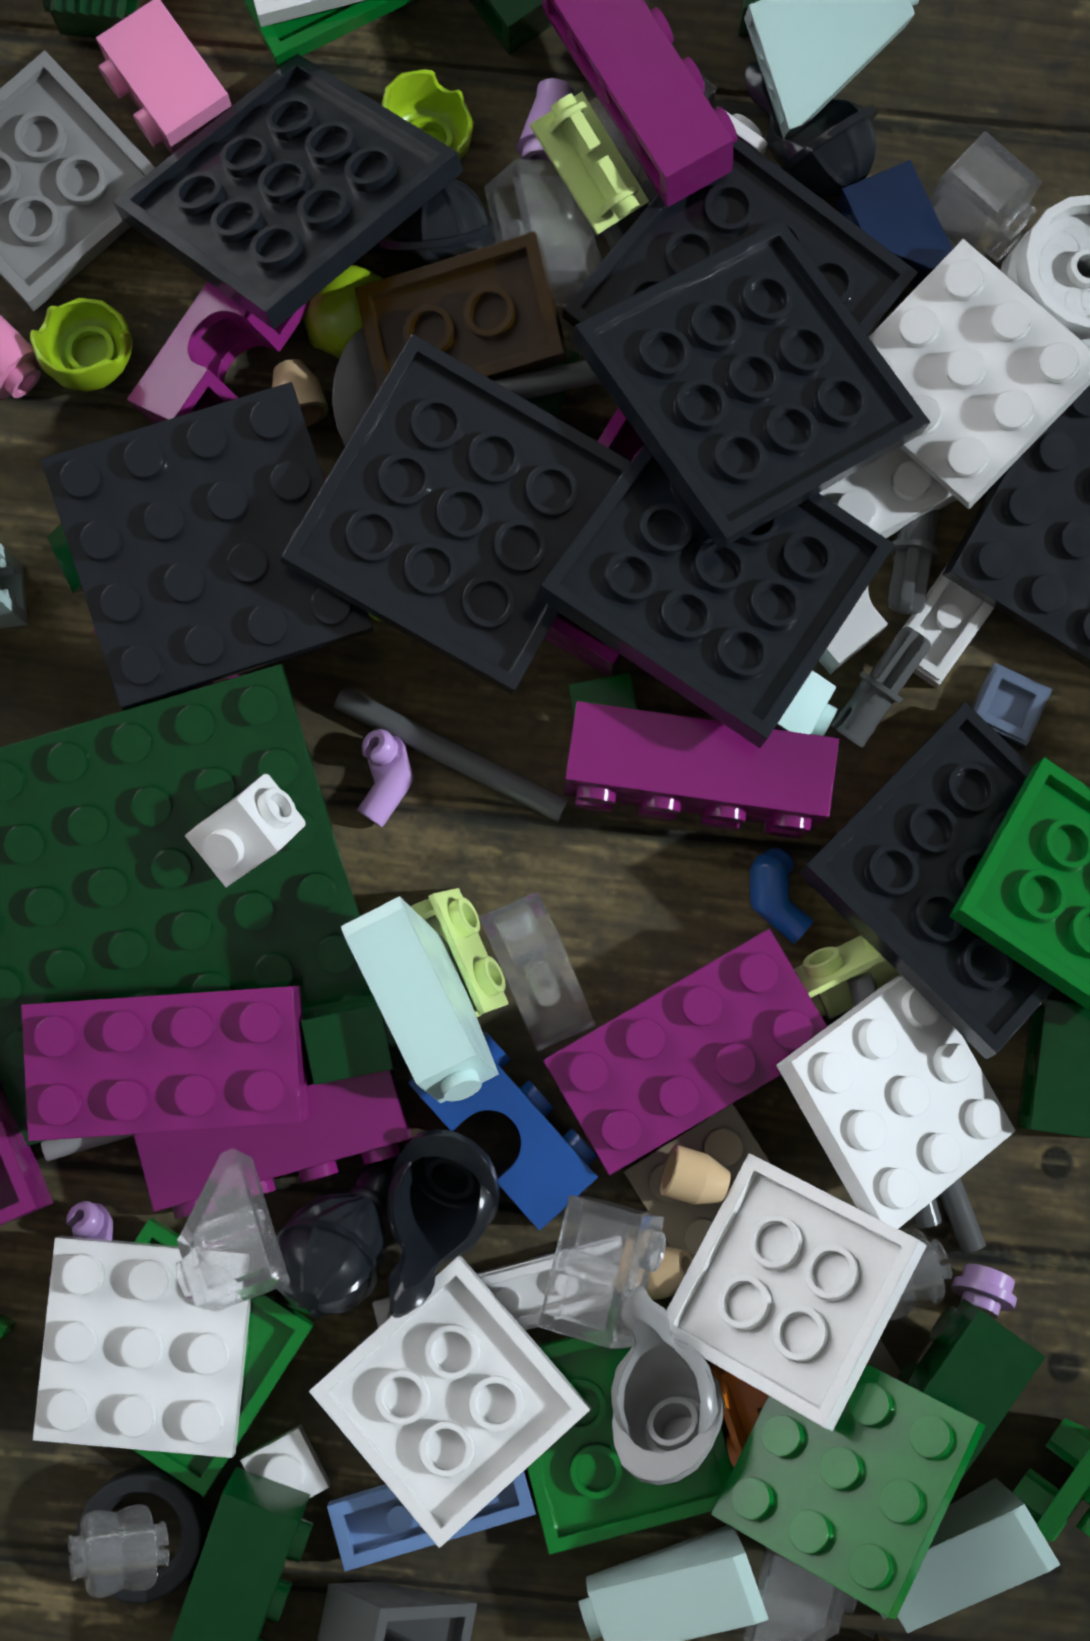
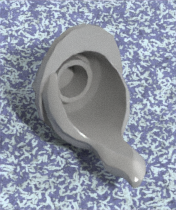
(662, 1398)

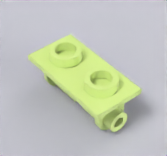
(588, 162)
(459, 925)
(829, 968)

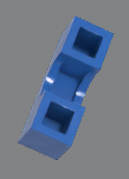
(547, 1164)

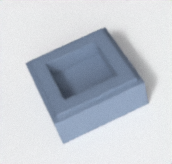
(1011, 704)

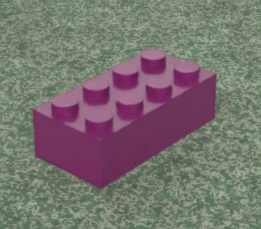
(699, 768)
(686, 1051)
(164, 1063)

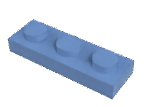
(379, 1527)

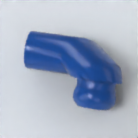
(771, 894)

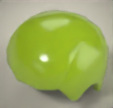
(431, 108)
(334, 311)
(83, 344)

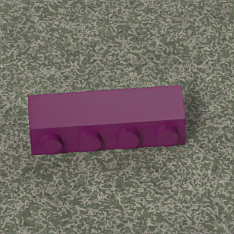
(648, 91)
(344, 1120)

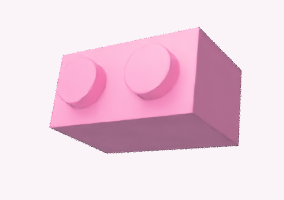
(162, 75)

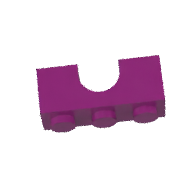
(196, 356)

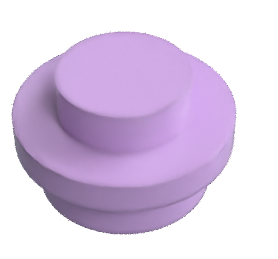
(985, 1289)

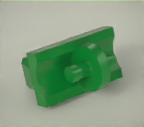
(1047, 1503)

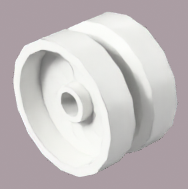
(1055, 264)

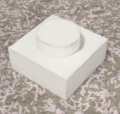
(289, 1461)

